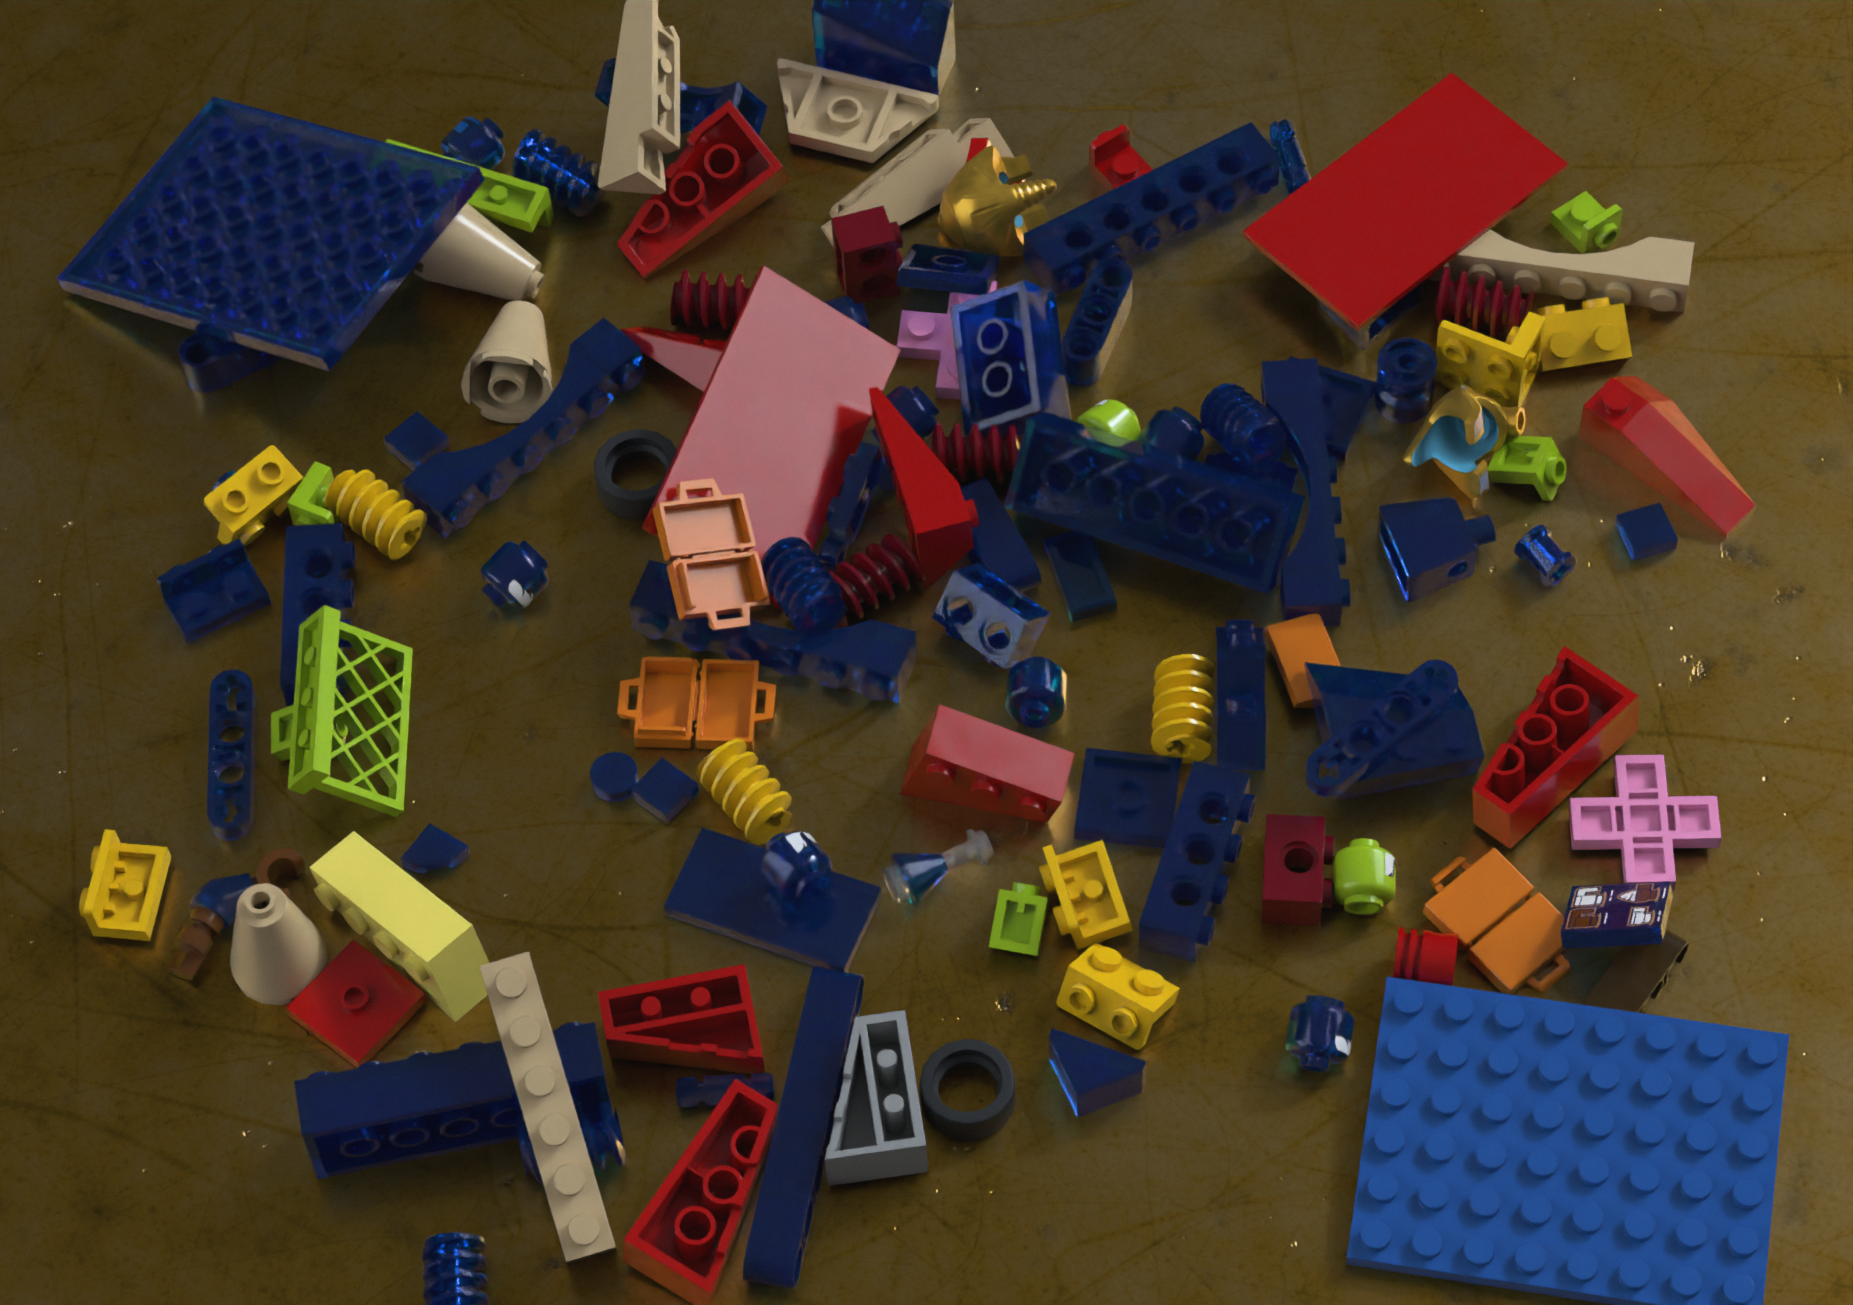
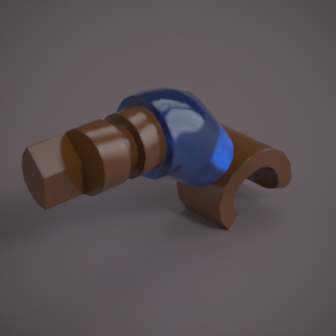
(216, 907)

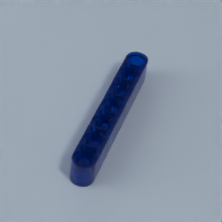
(803, 1129)

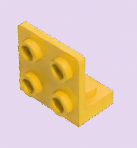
(1489, 365)

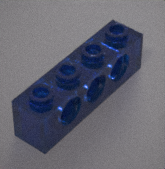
(308, 554)
(1208, 794)

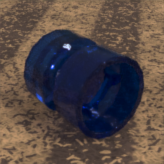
(1405, 380)

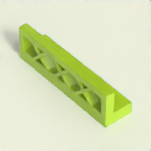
(507, 198)

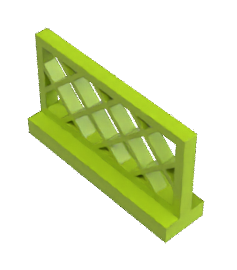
(318, 697)

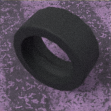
(619, 450)
(972, 1055)

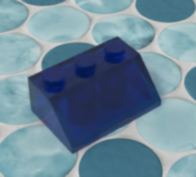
(1009, 358)

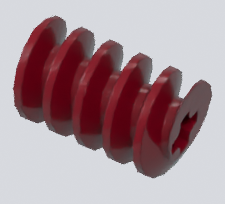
(707, 300)
(1481, 304)
(977, 451)
(875, 574)

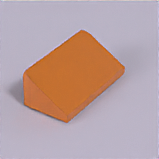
(1294, 644)

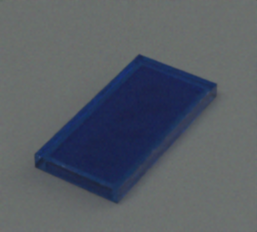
(729, 895)

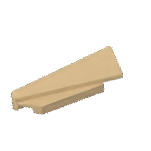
(642, 103)
(918, 174)

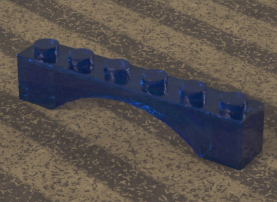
(461, 482)
(1311, 571)
(860, 657)

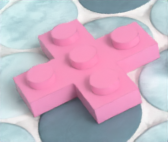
(931, 338)
(1644, 820)

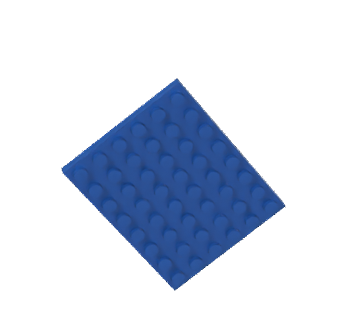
(1568, 1149)

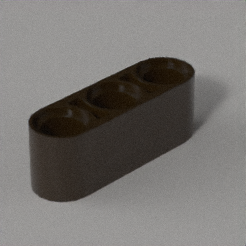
(1637, 974)

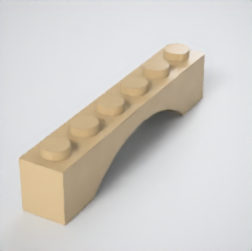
(1642, 274)
(547, 1107)

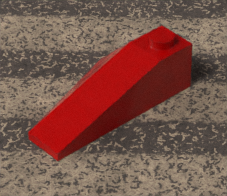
(926, 491)

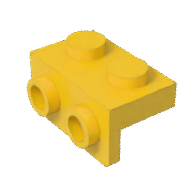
(1584, 335)
(253, 496)
(124, 888)
(1087, 893)
(1115, 994)

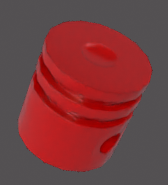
(1426, 956)

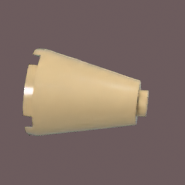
(481, 259)
(511, 366)
(274, 946)

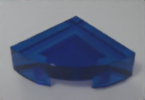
(434, 851)

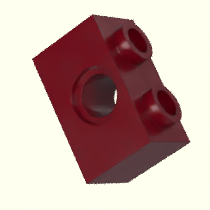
(1288, 895)

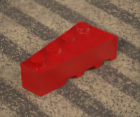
(1554, 747)
(698, 1209)

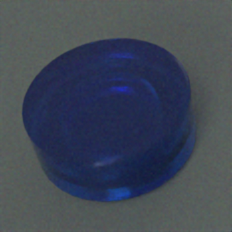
(614, 776)

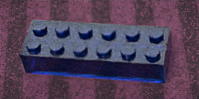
(1154, 501)
(433, 1102)

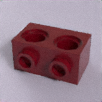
(867, 254)

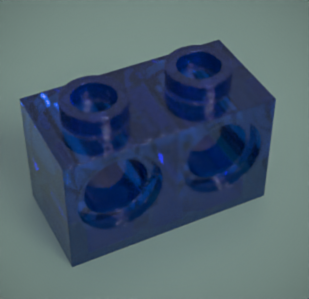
(994, 607)

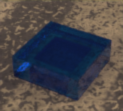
(416, 441)
(1646, 531)
(664, 790)

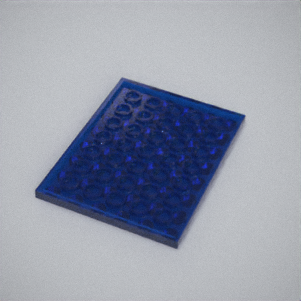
(271, 231)

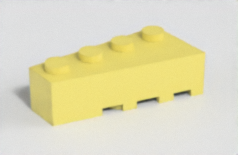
(404, 922)

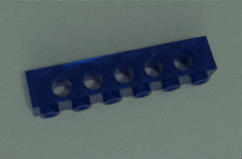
(1152, 208)

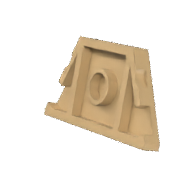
(848, 112)

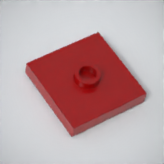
(356, 1004)

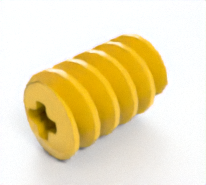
(375, 512)
(1183, 707)
(745, 791)

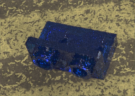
(212, 590)

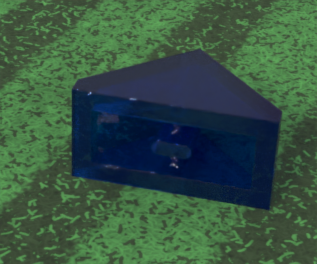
(1093, 1073)

